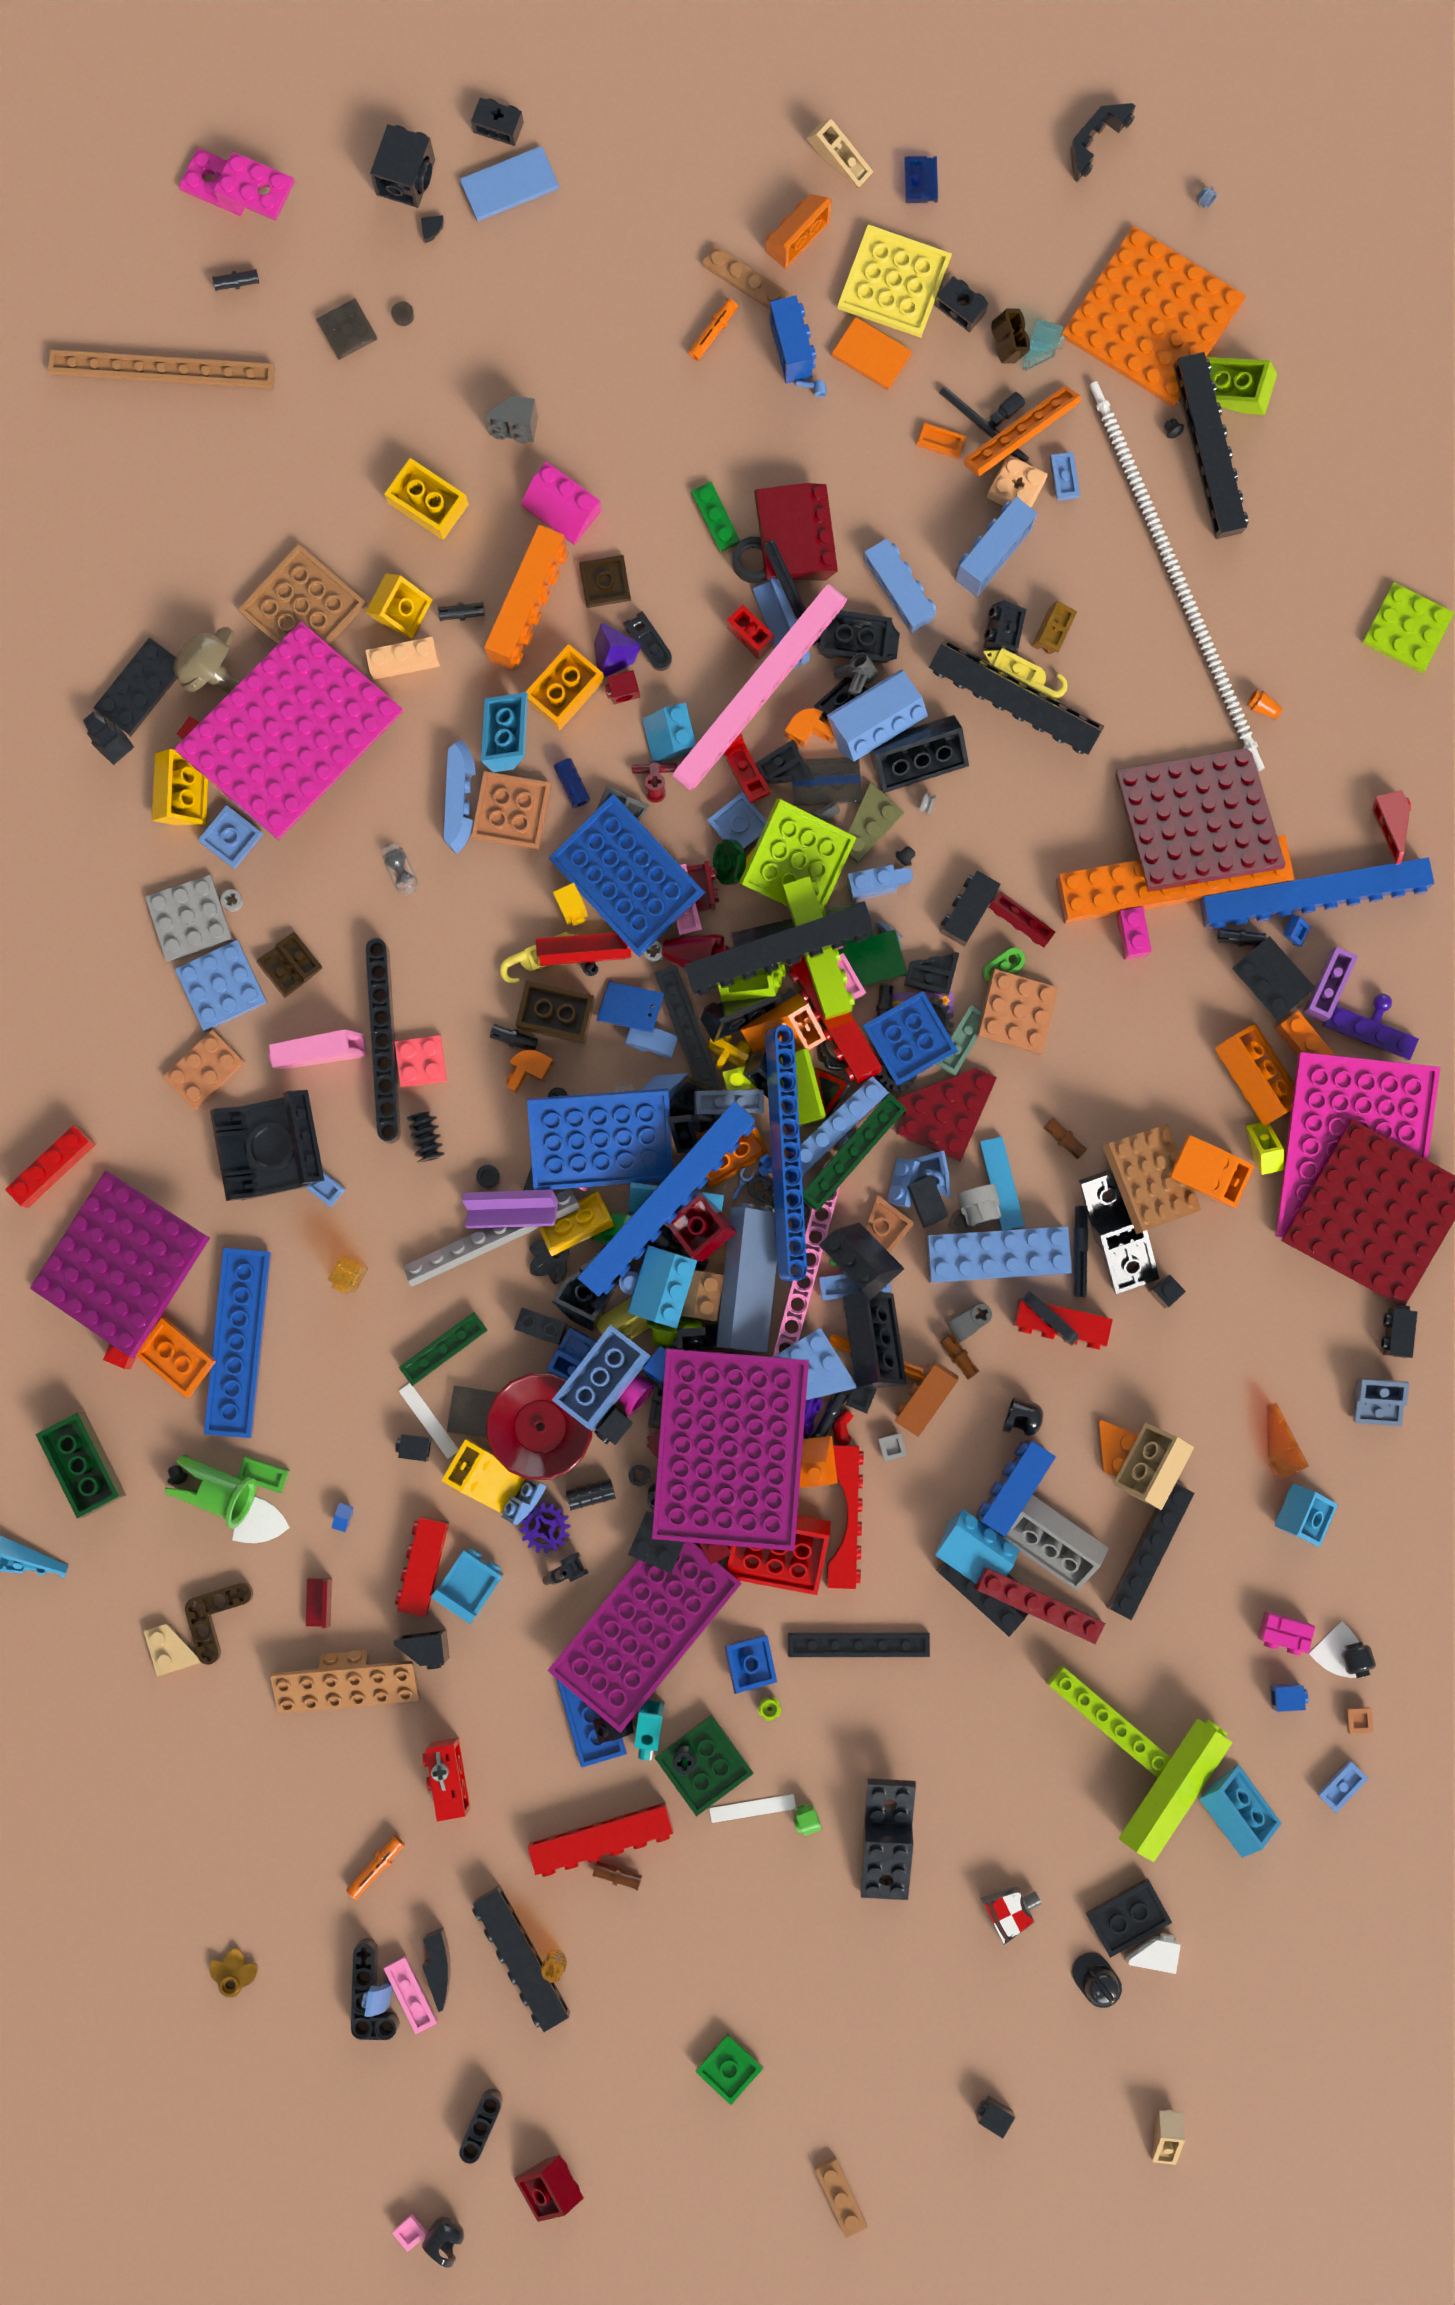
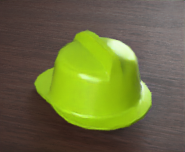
(664, 1335)

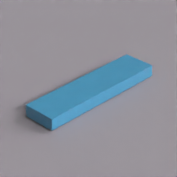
(1000, 1174)

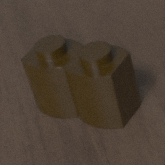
(1010, 336)

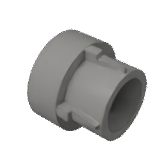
(980, 1205)

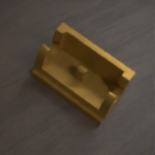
(1054, 627)

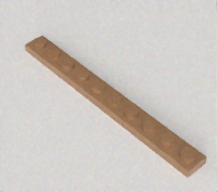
(161, 369)

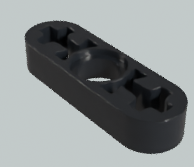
(759, 1196)
(1050, 1318)

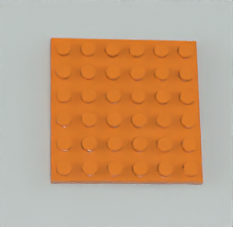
(1151, 312)

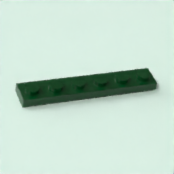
(853, 1152)

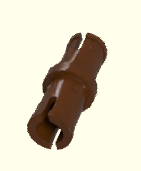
(1065, 1138)
(959, 1356)
(617, 1875)

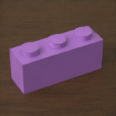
(1330, 984)

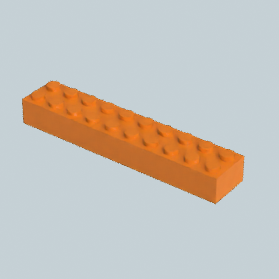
(1121, 886)

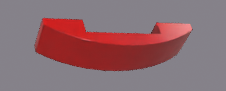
(745, 771)

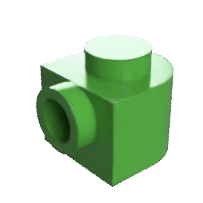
(807, 1820)

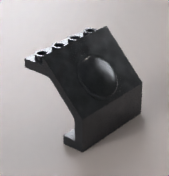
(267, 1147)

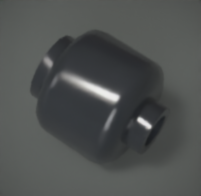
(1358, 1659)

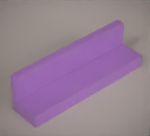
(510, 1208)

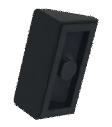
(927, 1200)

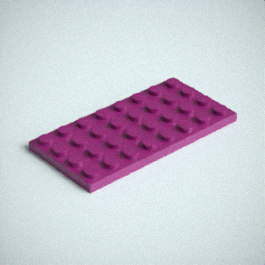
(642, 1633)

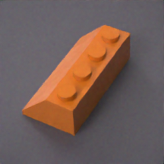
(1258, 1073)

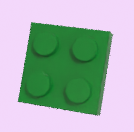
(729, 2069)

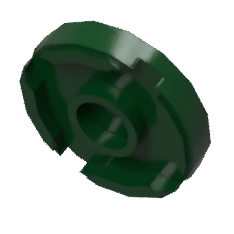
(729, 861)

